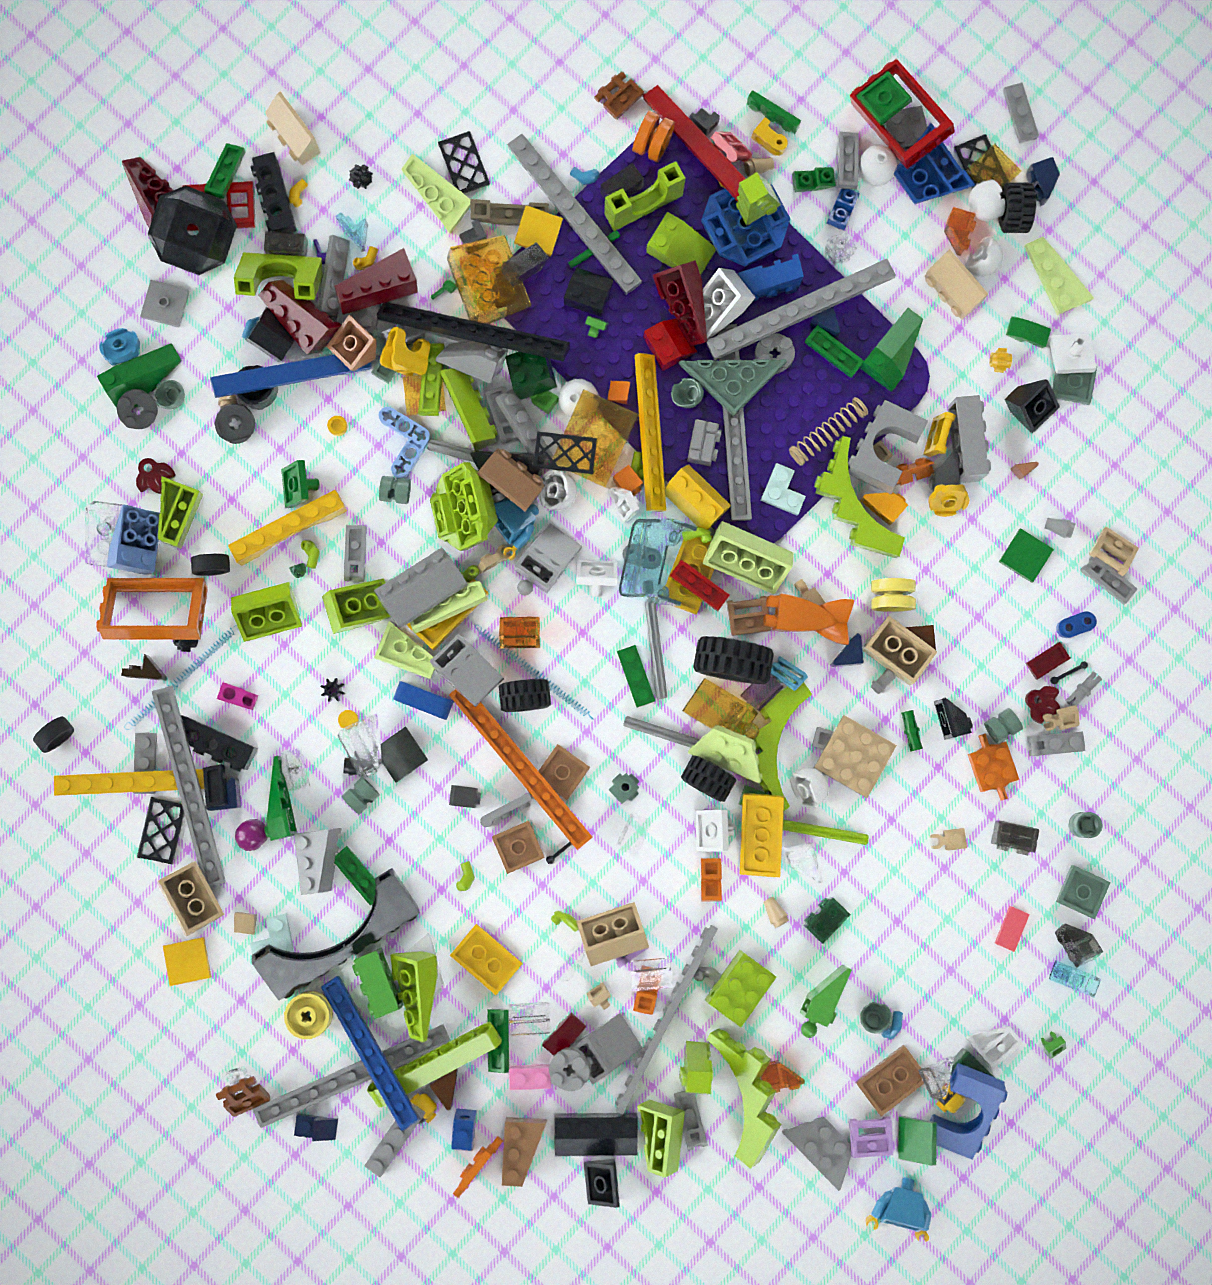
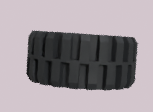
(733, 660)

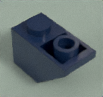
(1044, 178)

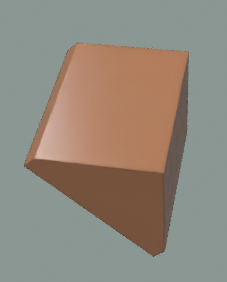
(353, 344)

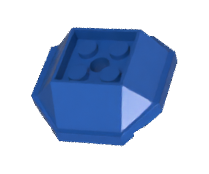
(742, 243)

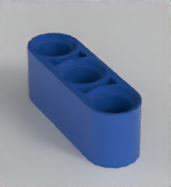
(423, 700)

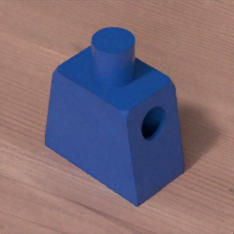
(464, 1129)

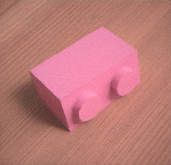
(529, 1077)

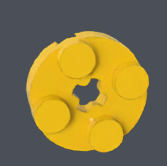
(957, 497)

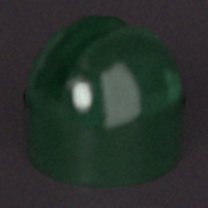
(298, 570)

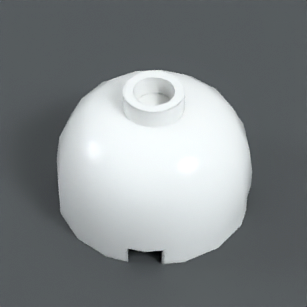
(877, 165)
(986, 201)
(986, 258)
(571, 393)
(558, 491)
(811, 786)

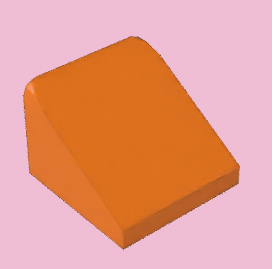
(619, 391)

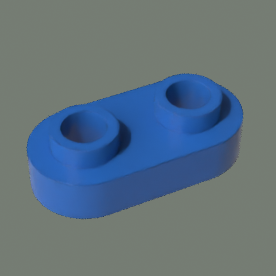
(1077, 624)

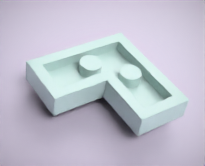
(778, 494)
(279, 934)

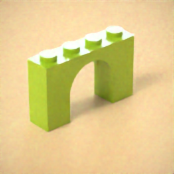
(667, 188)
(257, 267)

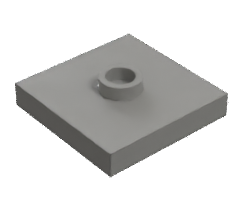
(164, 303)

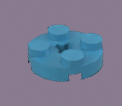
(113, 353)

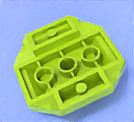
(463, 507)

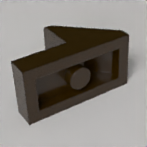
(150, 670)

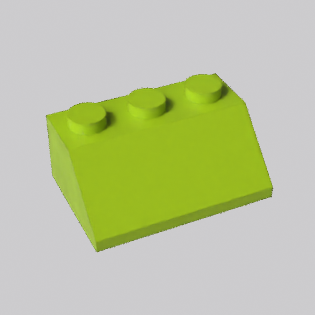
(266, 611)

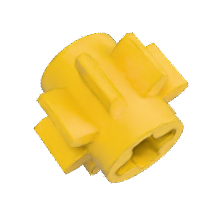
(1000, 360)

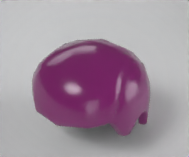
(250, 835)

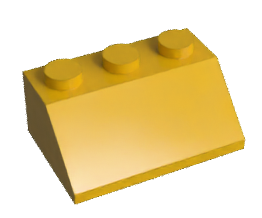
(696, 498)

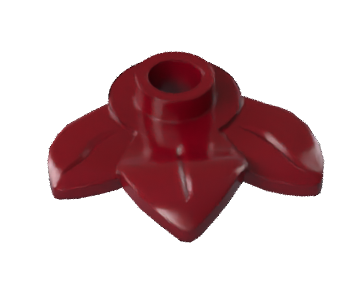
(153, 478)
(1045, 704)

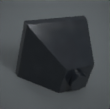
(1032, 404)
(952, 719)

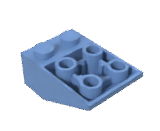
(134, 541)

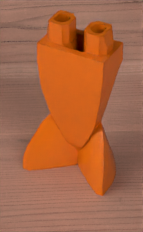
(801, 615)

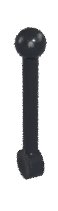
(1054, 680)
(550, 859)

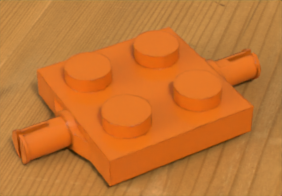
(993, 766)
(472, 1170)

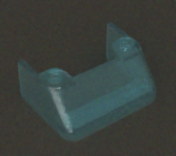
(647, 557)

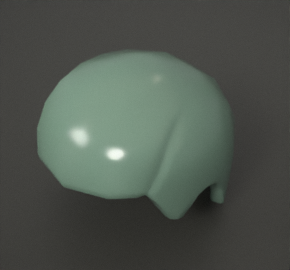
(687, 393)
(169, 394)
(876, 1018)

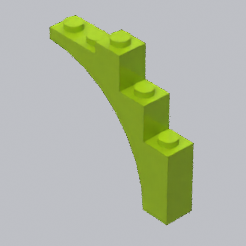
(848, 509)
(778, 713)
(756, 1095)

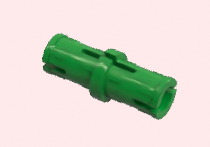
(911, 730)

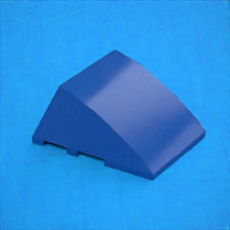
(933, 174)

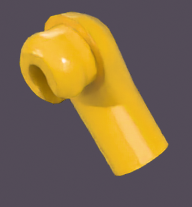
(294, 193)
(365, 262)

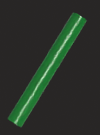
(588, 253)

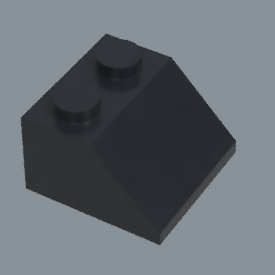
(588, 292)
(270, 336)

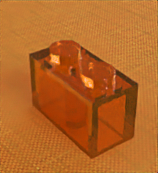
(519, 632)

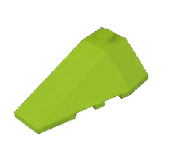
(417, 984)

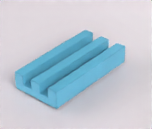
(778, 666)

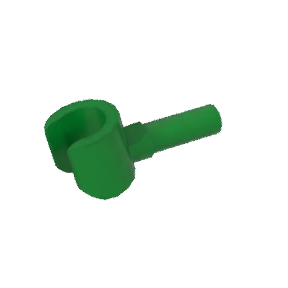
(448, 285)

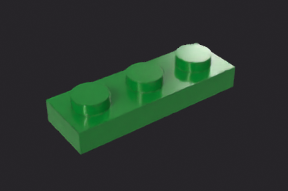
(773, 112)
(225, 170)
(834, 351)
(635, 676)
(356, 873)
(499, 1057)

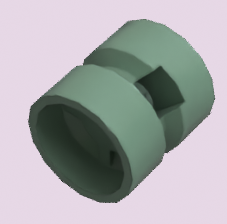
(400, 494)
(1005, 724)
(360, 795)
(1085, 825)

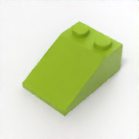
(679, 244)
(354, 606)

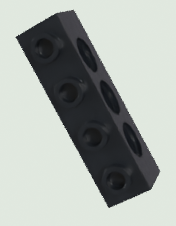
(265, 165)
(244, 751)

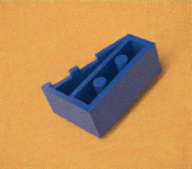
(773, 279)

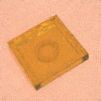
(994, 166)

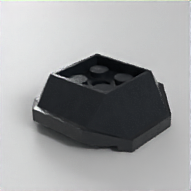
(192, 252)

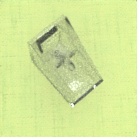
(295, 769)
(233, 1075)
(937, 1076)

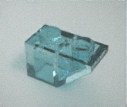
(1075, 979)

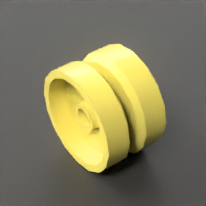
(893, 595)
(296, 1015)

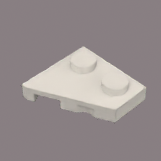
(625, 502)
(995, 1044)

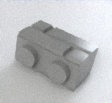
(703, 443)

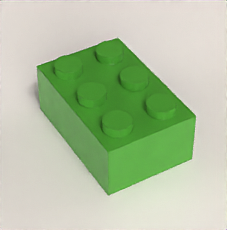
(377, 983)

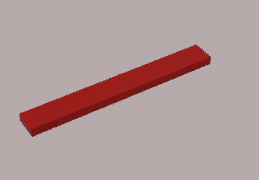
(695, 140)

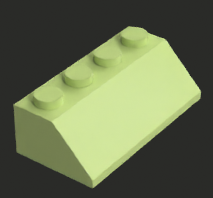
(748, 558)

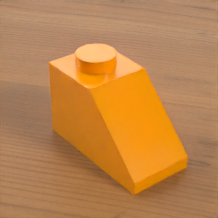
(885, 505)

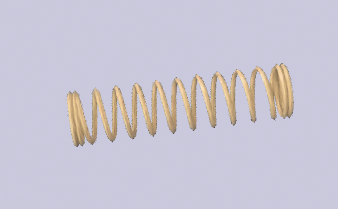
(794, 450)

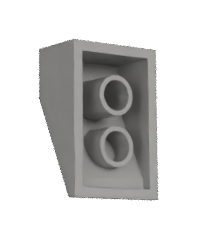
(474, 359)

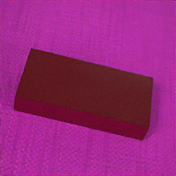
(1048, 660)

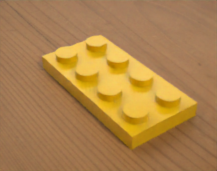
(693, 554)
(761, 835)

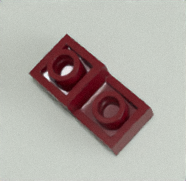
(564, 1035)

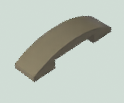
(501, 213)

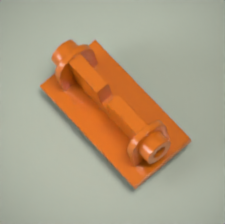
(919, 468)

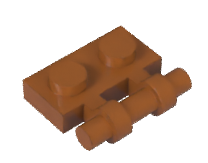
(622, 99)
(244, 1101)

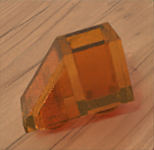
(958, 228)
(781, 1076)

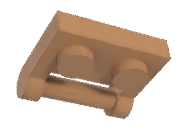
(749, 622)

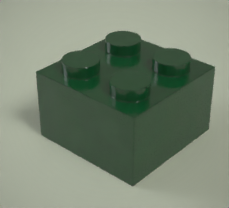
(530, 374)

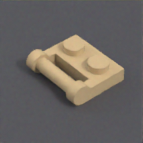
(1118, 547)

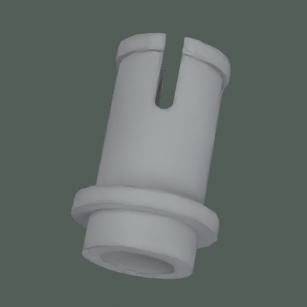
(883, 681)

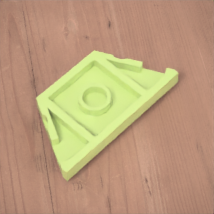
(729, 751)

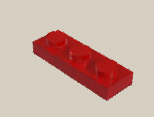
(699, 585)

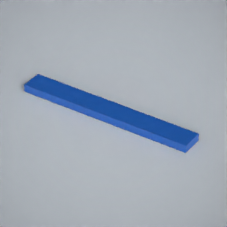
(280, 375)
(370, 1053)

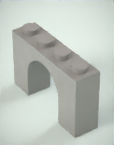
(888, 420)

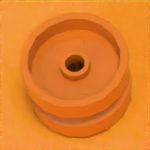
(653, 136)

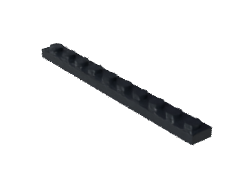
(474, 331)

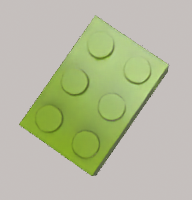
(740, 988)

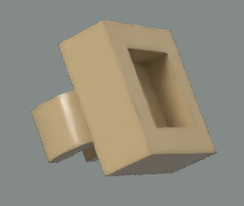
(599, 996)

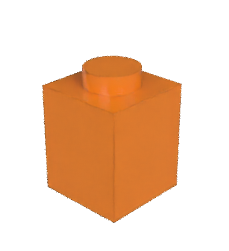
(628, 480)

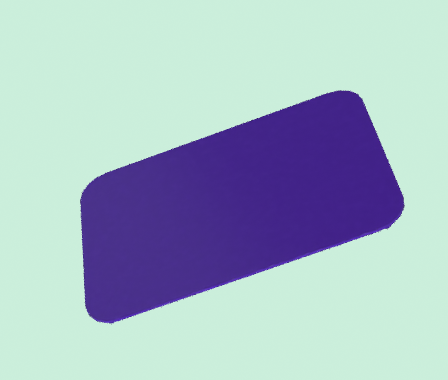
(780, 411)

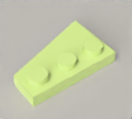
(404, 653)

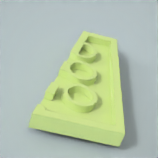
(440, 195)
(1058, 280)
(460, 601)

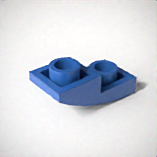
(843, 208)

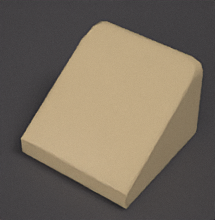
(245, 923)

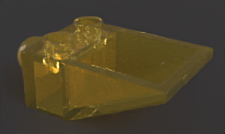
(716, 706)

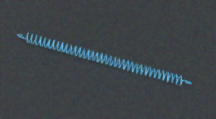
(537, 673)
(184, 674)

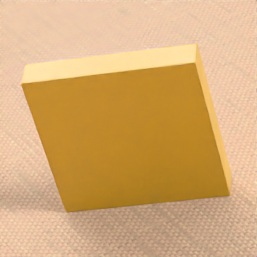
(539, 228)
(187, 961)

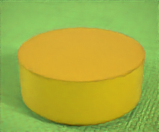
(337, 425)
(347, 718)

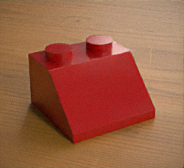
(668, 343)

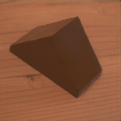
(925, 633)
(444, 1088)

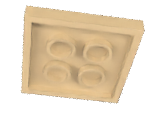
(855, 756)

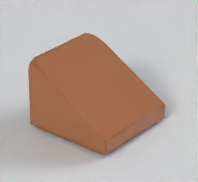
(1023, 469)

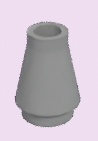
(1060, 527)

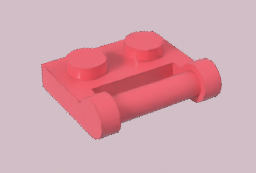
(731, 146)

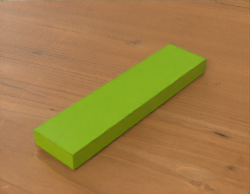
(431, 383)

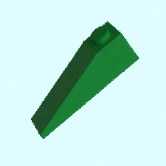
(892, 354)
(139, 373)
(280, 813)

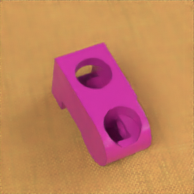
(237, 696)

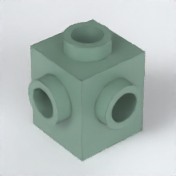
(616, 788)

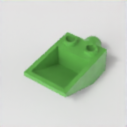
(823, 1000)

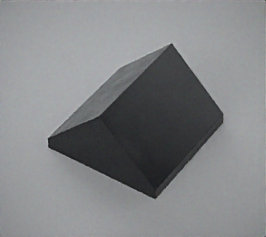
(602, 1183)

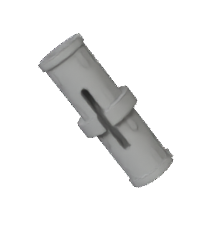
(1083, 689)

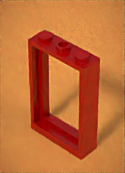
(925, 144)

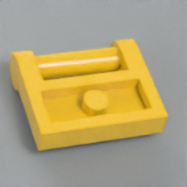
(939, 434)

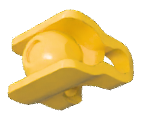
(401, 359)

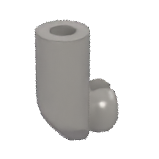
(707, 972)

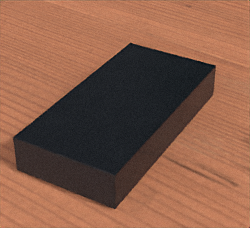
(215, 786)

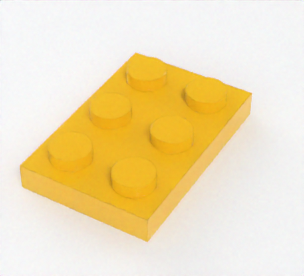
(486, 959)

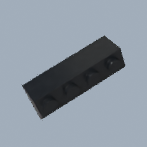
(596, 1134)

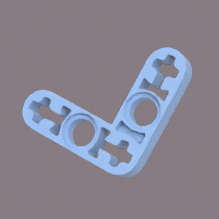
(412, 442)

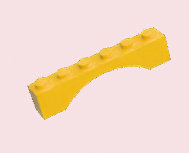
(261, 540)

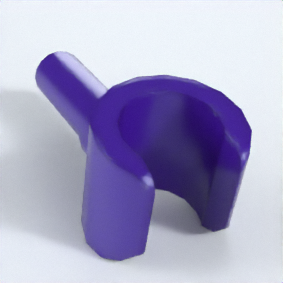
(319, 251)

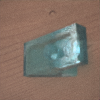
(356, 232)

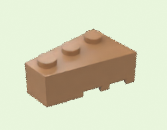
(519, 1148)

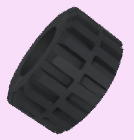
(1019, 207)
(524, 695)
(708, 778)

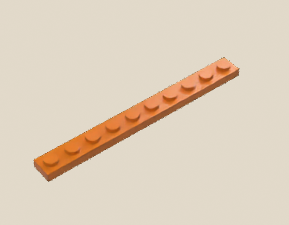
(524, 771)

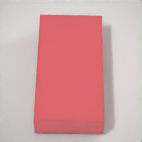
(1012, 928)

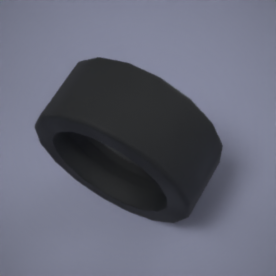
(210, 564)
(53, 734)

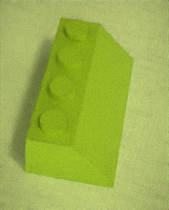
(469, 408)

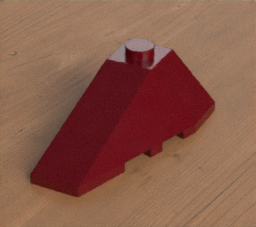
(145, 185)
(684, 295)

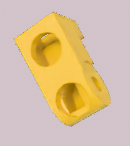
(769, 139)

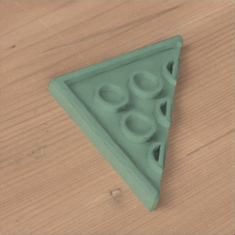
(733, 381)

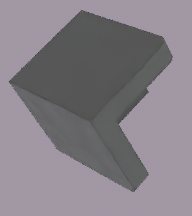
(705, 121)
(474, 234)

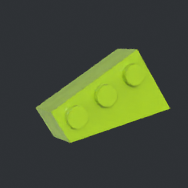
(756, 198)
(177, 511)
(697, 1070)
(662, 1135)

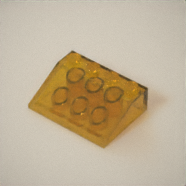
(480, 282)
(600, 420)

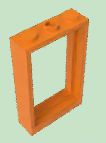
(191, 631)

